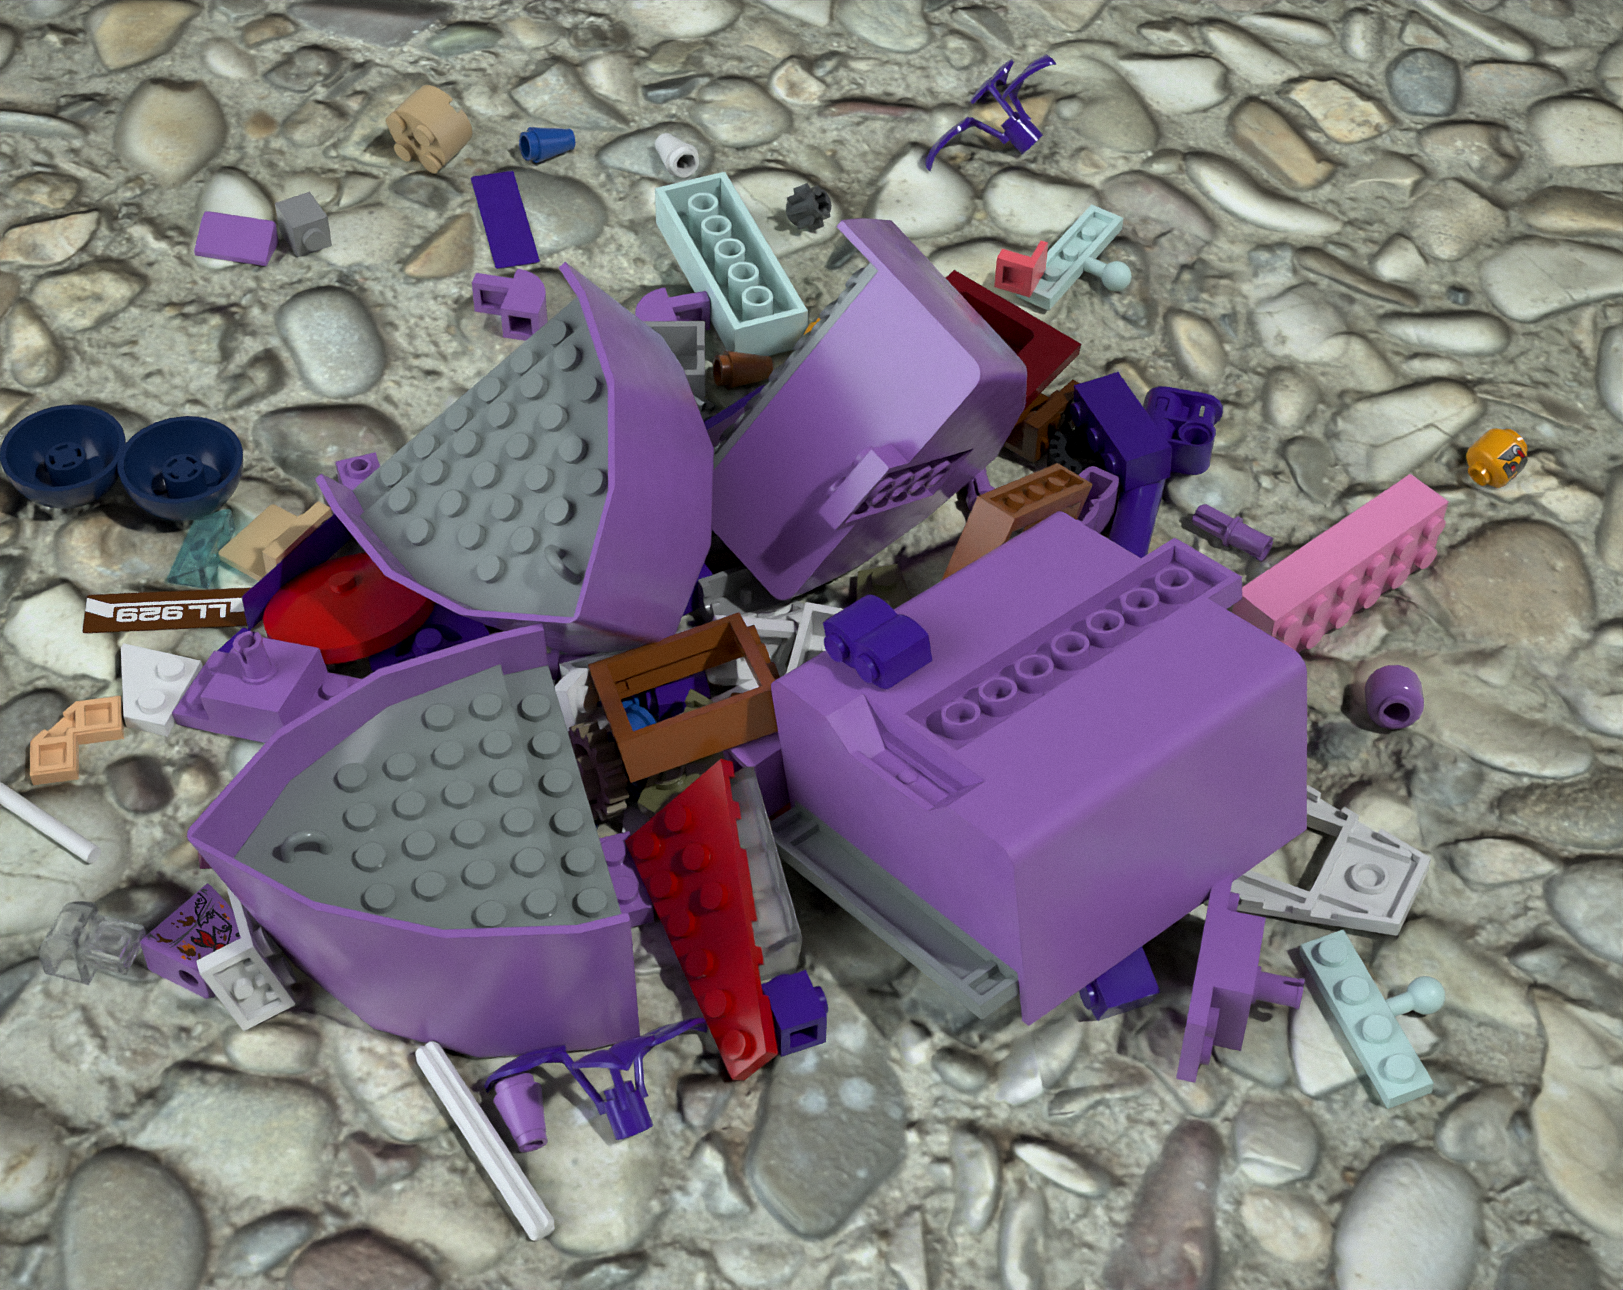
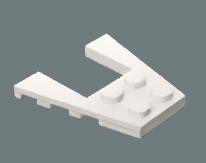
(1362, 885)

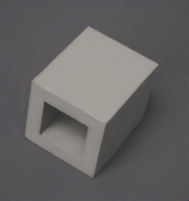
(303, 224)

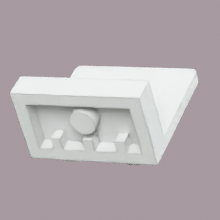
(249, 972)

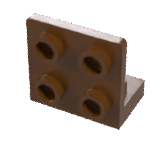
(1040, 422)

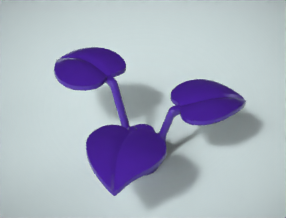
(1017, 127)
(623, 1102)

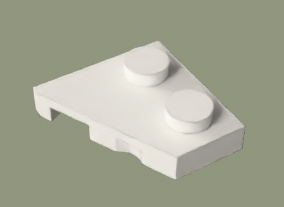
(153, 687)

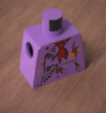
(188, 935)

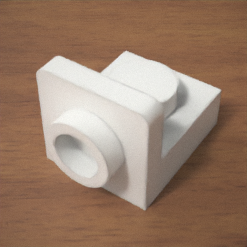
(579, 699)

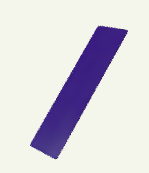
(504, 219)
(310, 553)

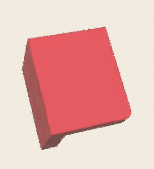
(1020, 272)

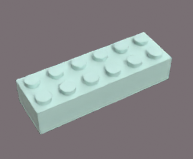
(731, 261)

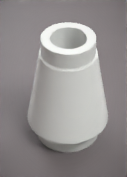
(677, 155)

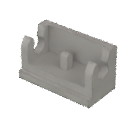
(731, 593)

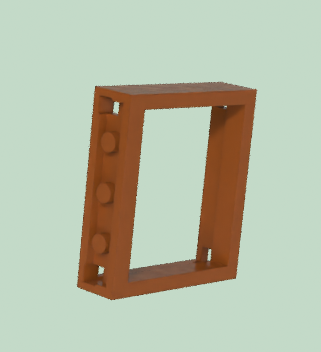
(1017, 506)
(697, 731)

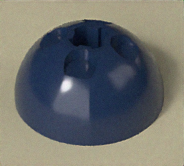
(64, 455)
(182, 467)

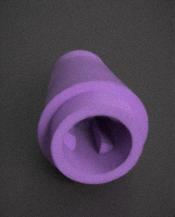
(522, 1109)

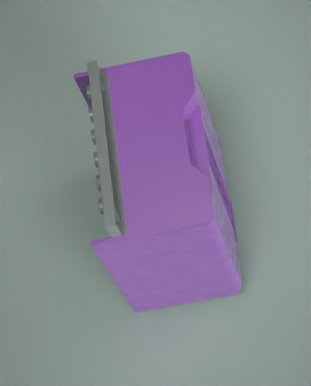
(1055, 771)

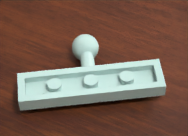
(1078, 253)
(1370, 1019)

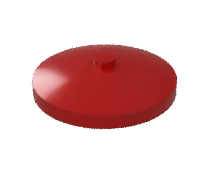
(345, 610)

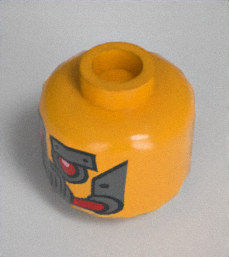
(1497, 457)

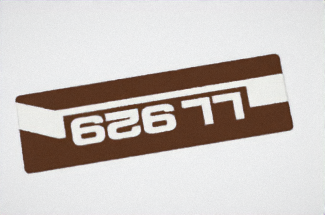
(164, 610)

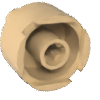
(428, 128)

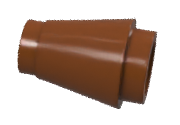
(740, 369)

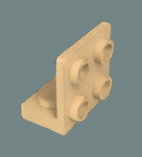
(271, 538)

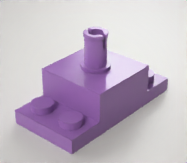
(257, 688)
(1228, 981)

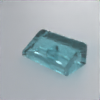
(199, 553)

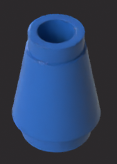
(544, 143)

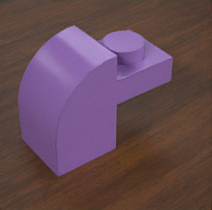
(516, 299)
(687, 307)

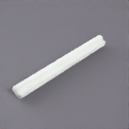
(485, 1141)

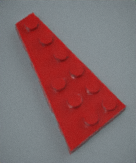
(707, 907)

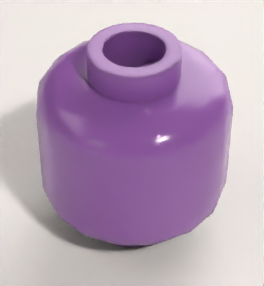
(1394, 697)

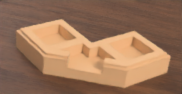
(56, 751)

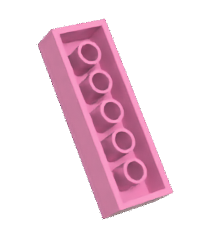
(1346, 566)

